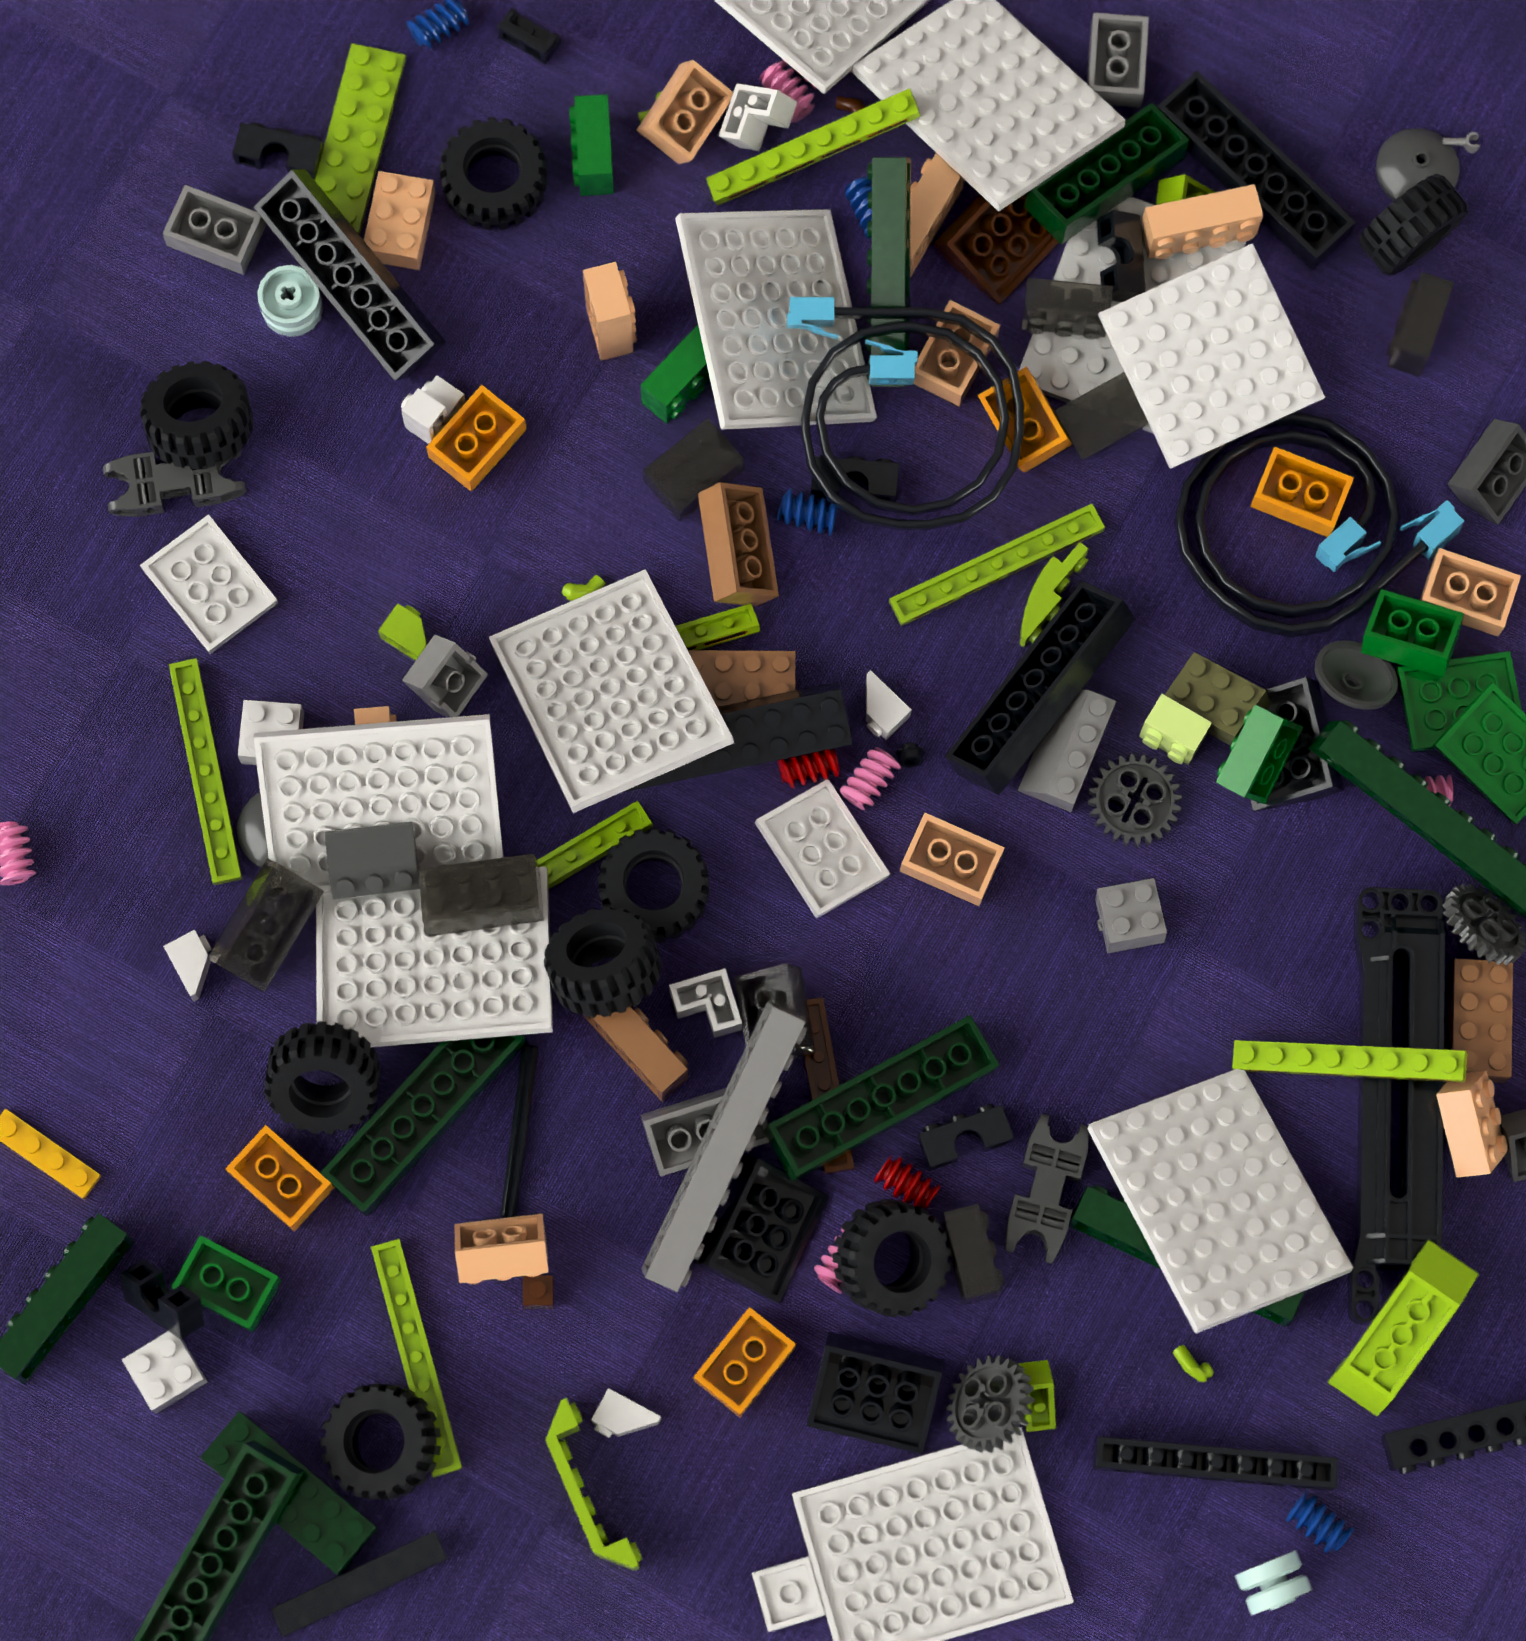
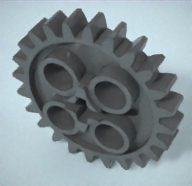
(1157, 811)
(1484, 924)
(990, 1404)

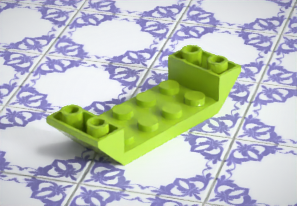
(1404, 1328)
(563, 1425)

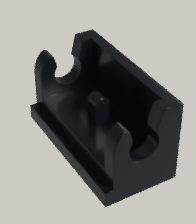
(528, 36)

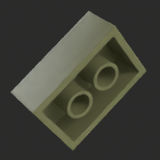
(1216, 696)

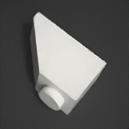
(883, 708)
(190, 961)
(621, 1416)

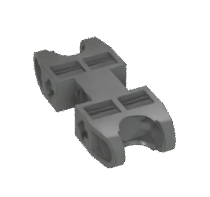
(167, 482)
(1041, 1211)

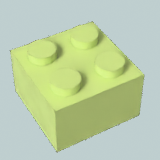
(1174, 730)

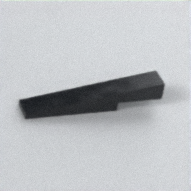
(360, 1583)

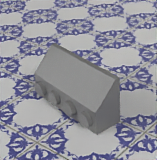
(1067, 751)
(679, 1129)

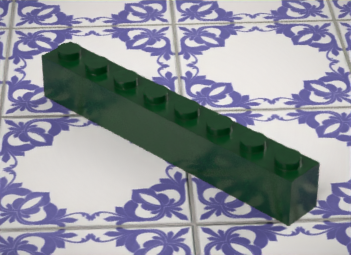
(890, 245)

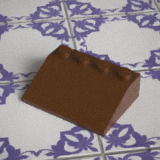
(994, 246)

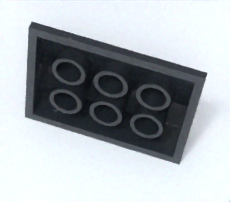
(1304, 773)
(762, 1229)
(875, 1392)

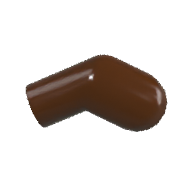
(849, 104)

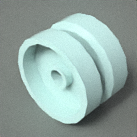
(290, 301)
(1273, 1582)

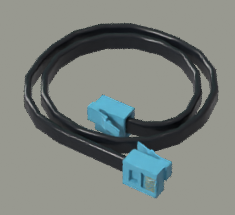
(899, 369)
(1333, 551)

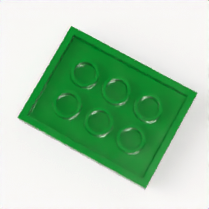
(1436, 702)
(1490, 750)

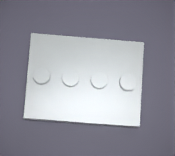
(209, 584)
(822, 848)

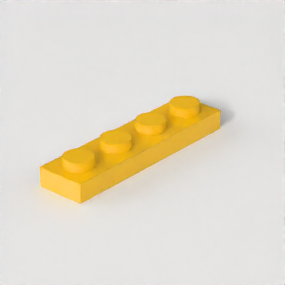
(47, 1155)

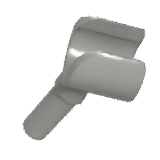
(1464, 142)

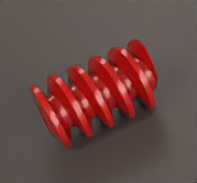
(808, 765)
(906, 1183)

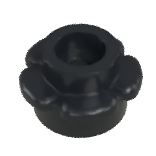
(910, 755)

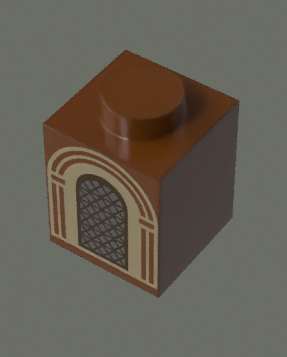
(538, 1292)

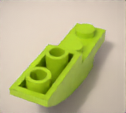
(1043, 599)

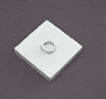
(788, 1594)

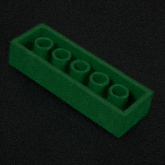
(1107, 174)
(62, 1297)
(313, 1512)

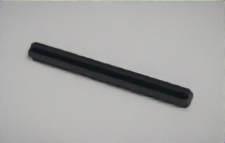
(519, 1131)

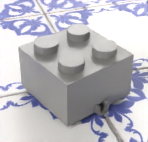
(445, 676)
(1130, 915)

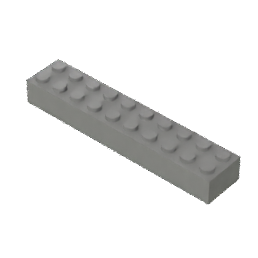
(723, 1146)

